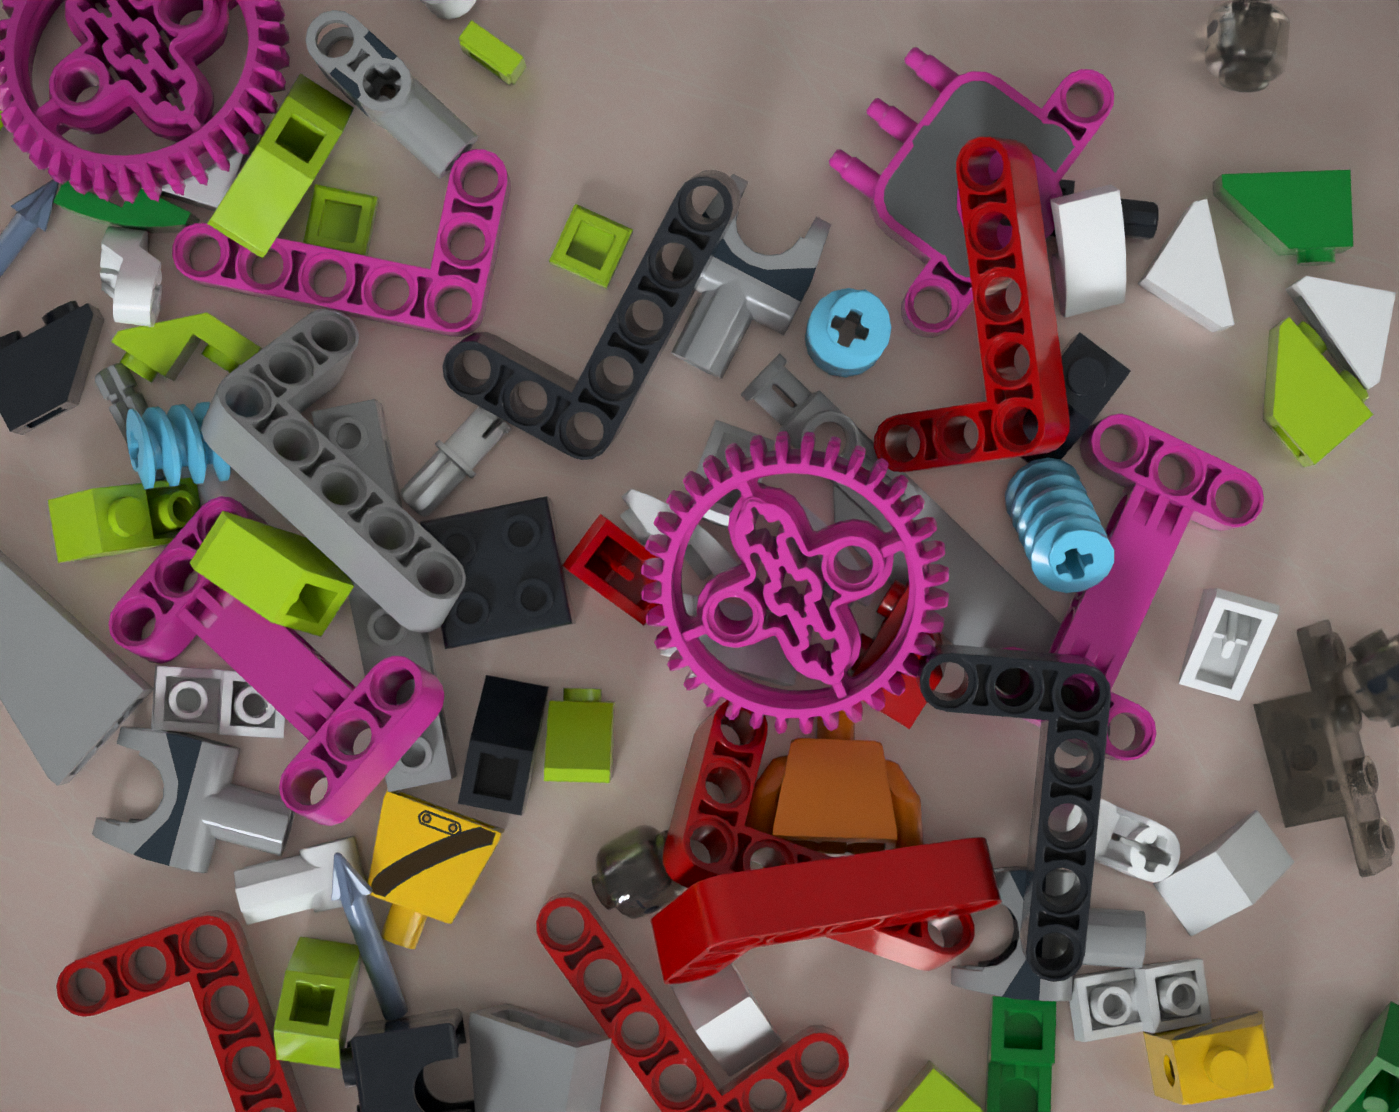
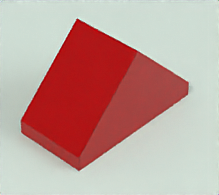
(612, 566)

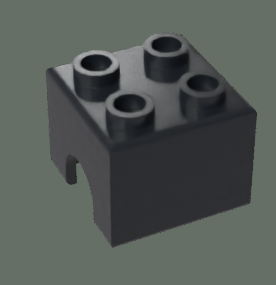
(510, 571)
(390, 1058)

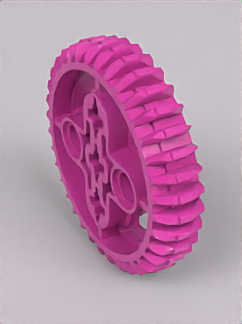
(137, 24)
(797, 552)

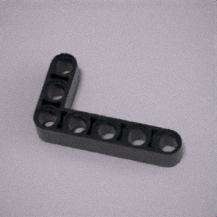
(621, 338)
(1053, 784)

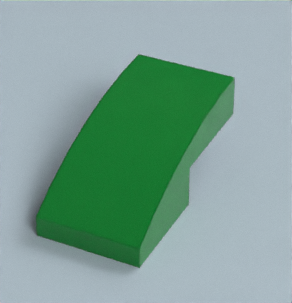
(141, 215)
(1020, 1055)

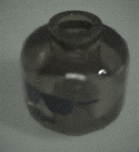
(1247, 44)
(1375, 677)
(634, 873)

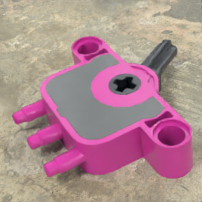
(919, 192)

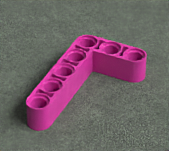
(366, 273)

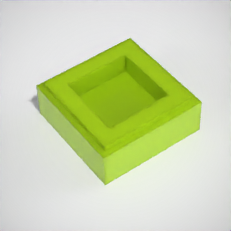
(492, 53)
(341, 220)
(591, 246)

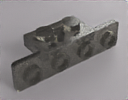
(1319, 753)

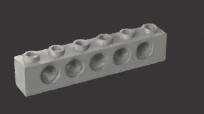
(363, 438)

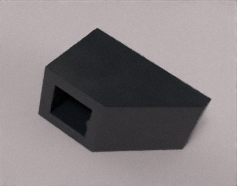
(48, 367)
(503, 745)

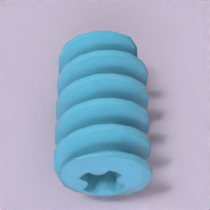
(872, 327)
(170, 444)
(1058, 526)

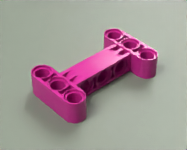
(1144, 539)
(284, 672)

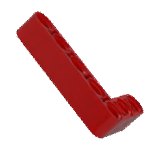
(998, 328)
(734, 845)
(819, 898)
(206, 976)
(670, 1044)

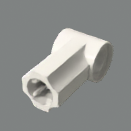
(293, 882)

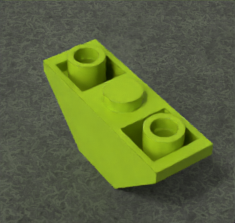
(281, 166)

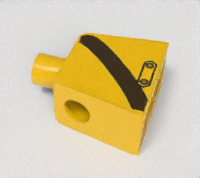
(426, 863)
(1211, 1059)

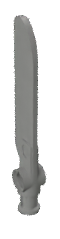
(984, 599)

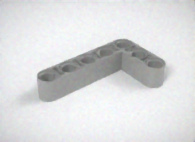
(268, 442)

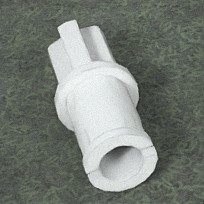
(453, 461)

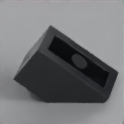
(1090, 382)

